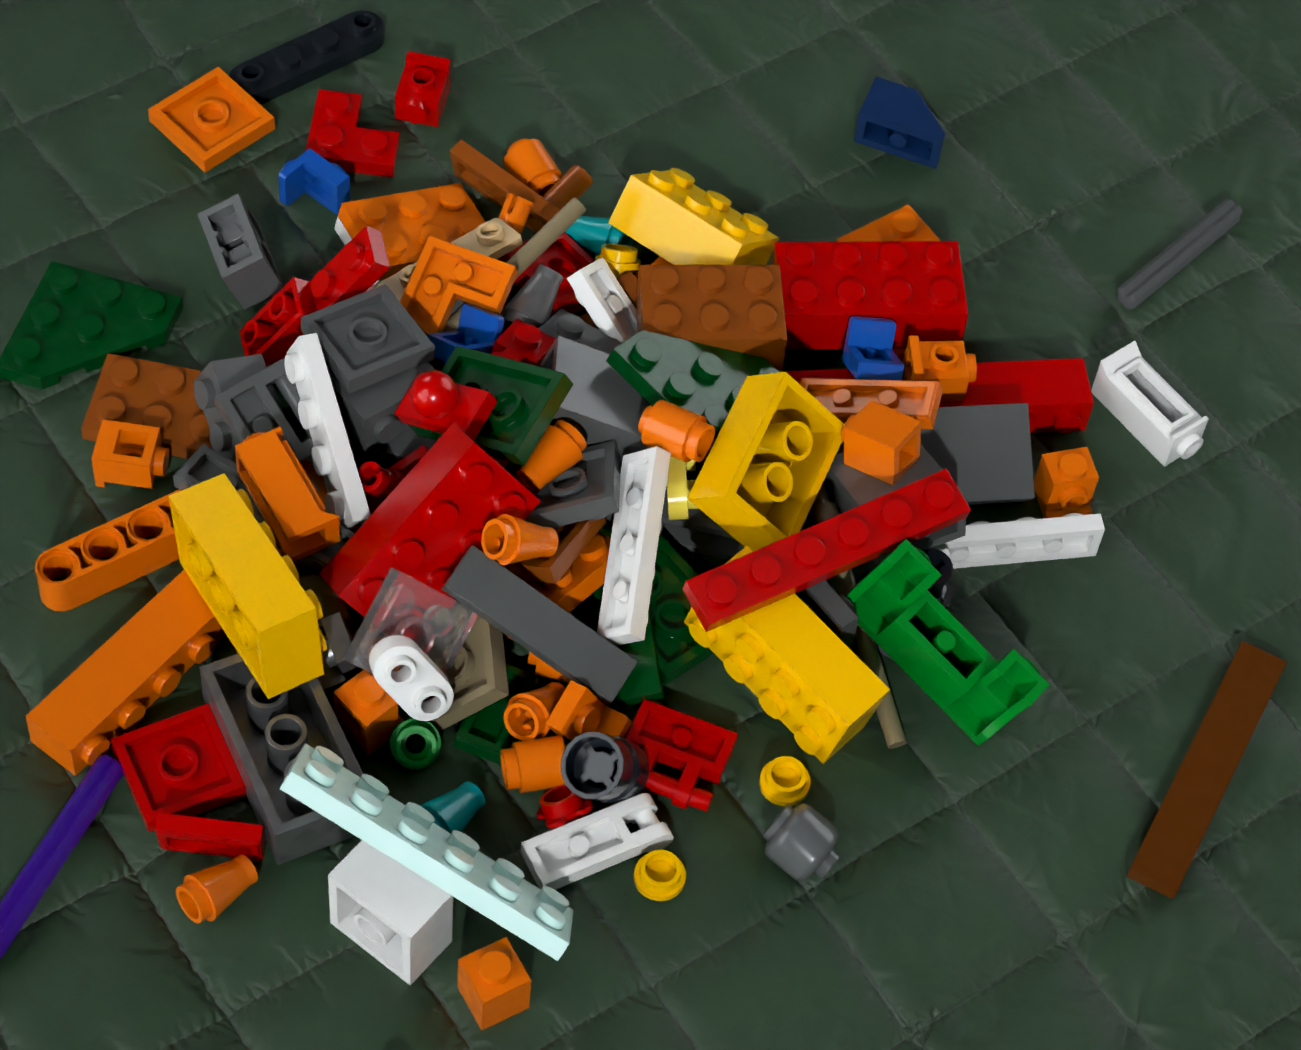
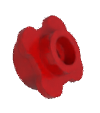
(561, 807)

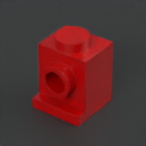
(423, 89)

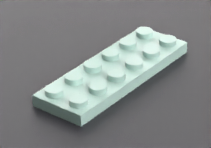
(438, 856)

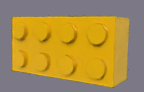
(248, 584)
(797, 671)

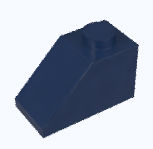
(899, 123)

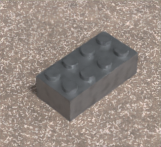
(264, 742)

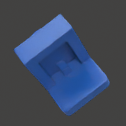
(316, 177)
(475, 331)
(869, 349)

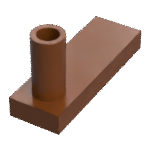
(495, 183)

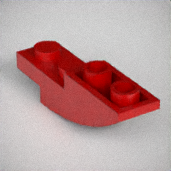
(345, 276)

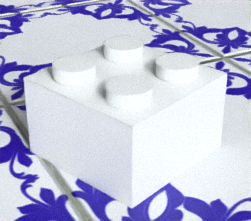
(390, 911)

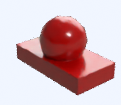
(438, 402)

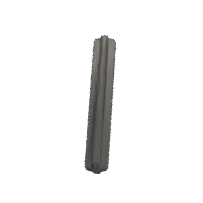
(1178, 254)

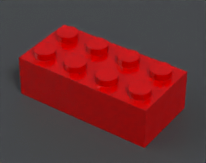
(895, 280)
(428, 521)

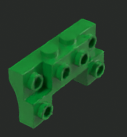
(938, 650)

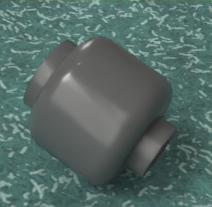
(802, 842)

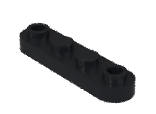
(310, 56)

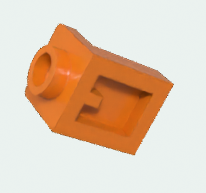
(583, 712)

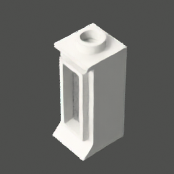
(1148, 406)

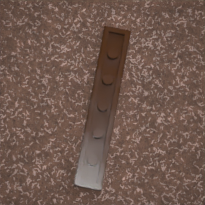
(1206, 770)

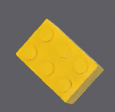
(689, 224)
(767, 461)

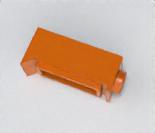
(285, 495)

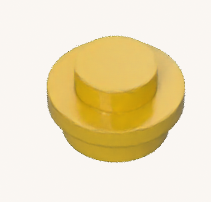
(619, 258)
(784, 781)
(659, 875)

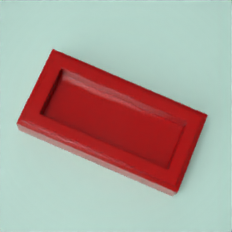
(210, 836)

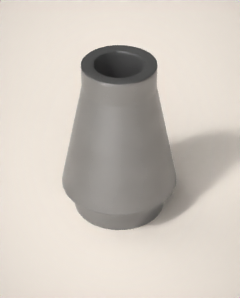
(536, 298)

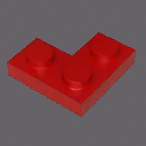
(339, 140)

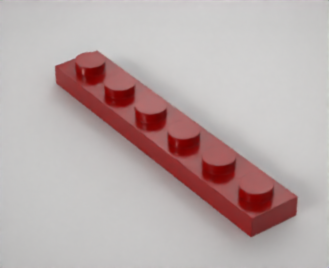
(825, 550)

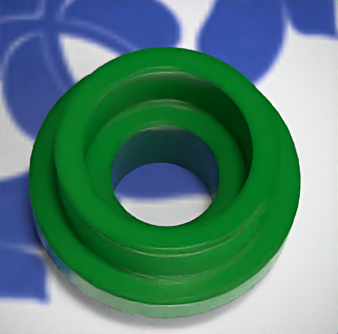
(422, 757)

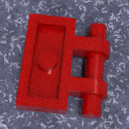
(684, 744)

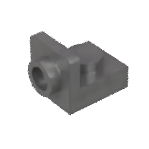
(338, 639)

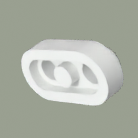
(414, 681)

